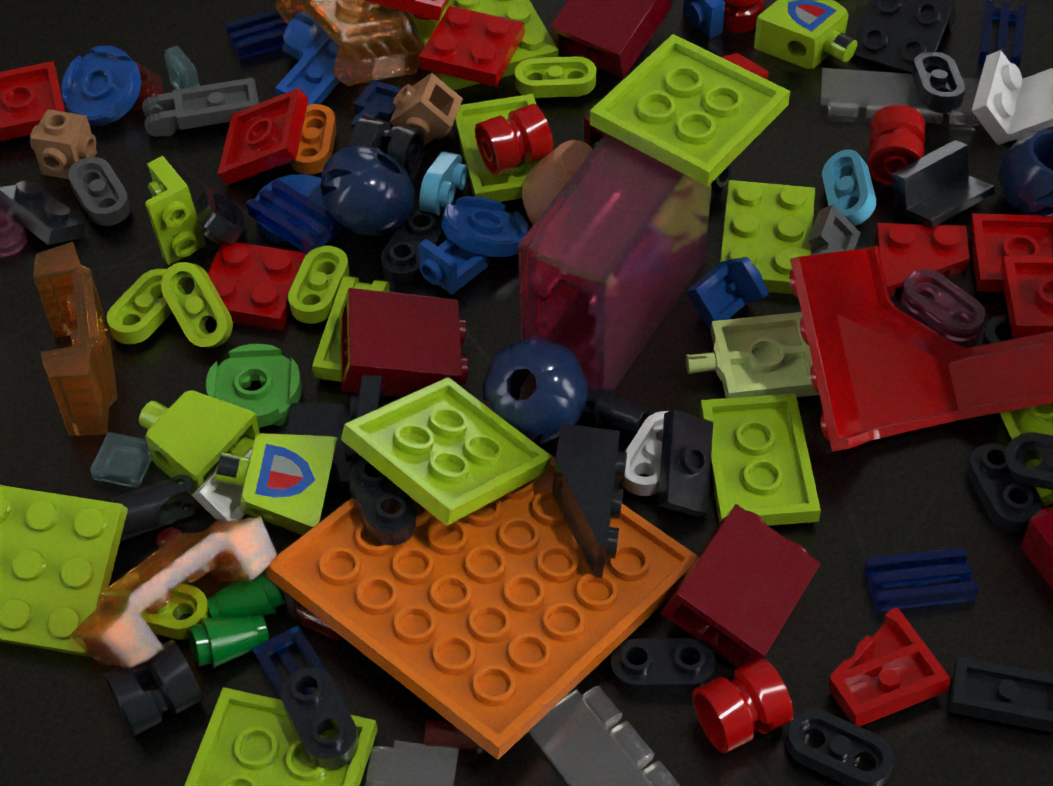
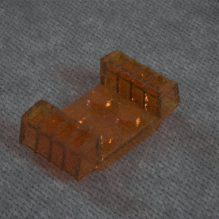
(370, 37)
(82, 373)
(226, 550)

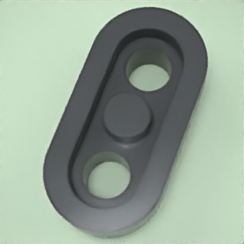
(99, 191)

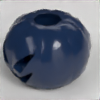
(1028, 174)
(367, 191)
(558, 393)

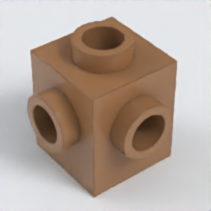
(427, 107)
(61, 142)

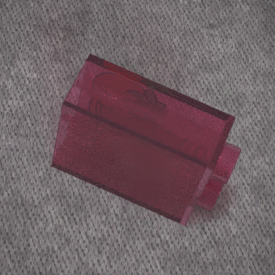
(611, 258)

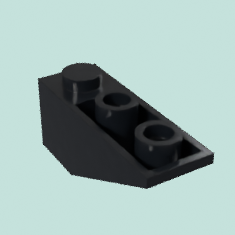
(585, 489)

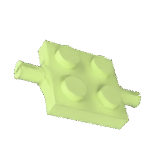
(758, 356)

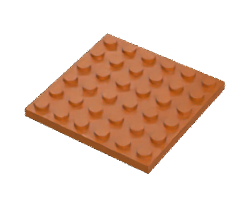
(483, 612)

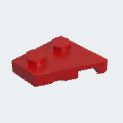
(887, 673)

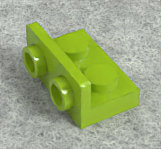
(172, 213)

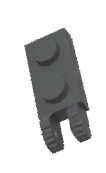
(197, 106)

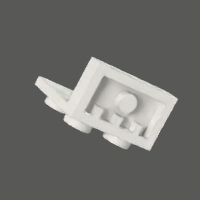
(1010, 104)

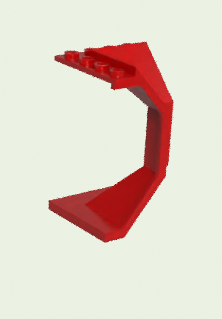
(892, 373)

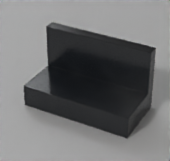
(938, 186)

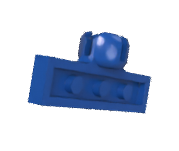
(316, 59)

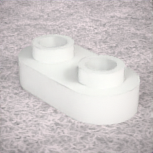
(645, 457)

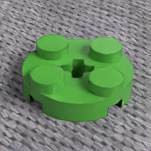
(259, 362)

